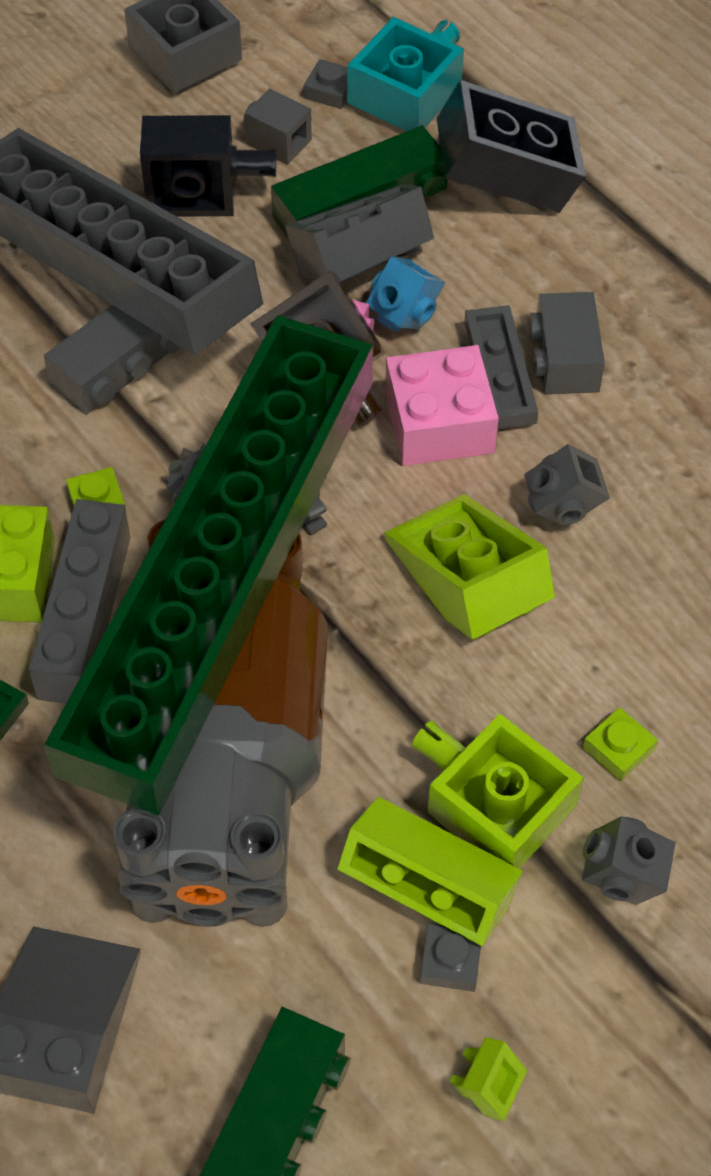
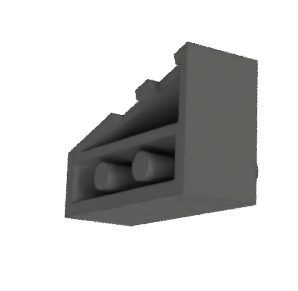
(361, 233)

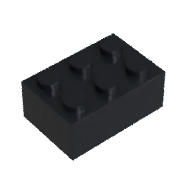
(510, 147)

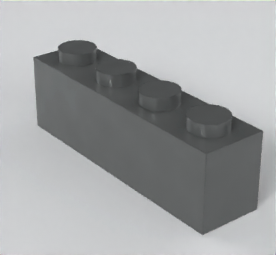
(104, 358)
(80, 597)

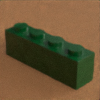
(399, 160)
(280, 1100)

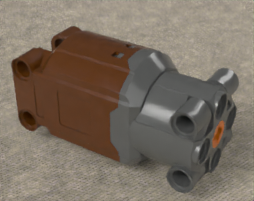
(227, 819)

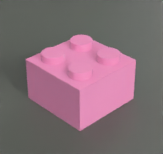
(441, 405)

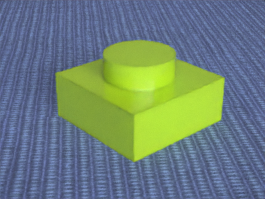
(96, 486)
(620, 744)

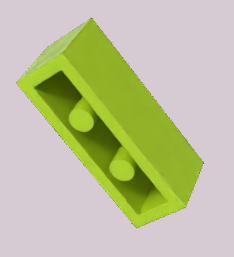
(429, 870)

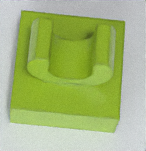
(492, 1078)

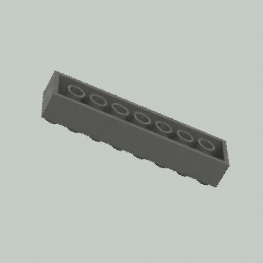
(122, 245)

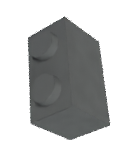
(568, 343)

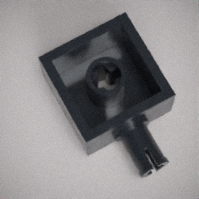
(194, 165)

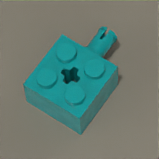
(406, 73)

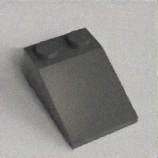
(63, 1017)

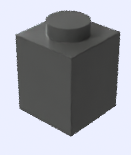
(278, 124)

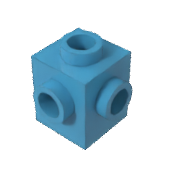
(404, 294)

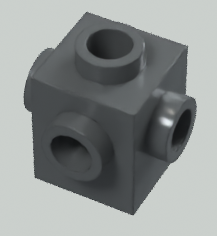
(566, 486)
(628, 860)

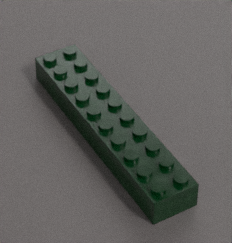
(210, 568)

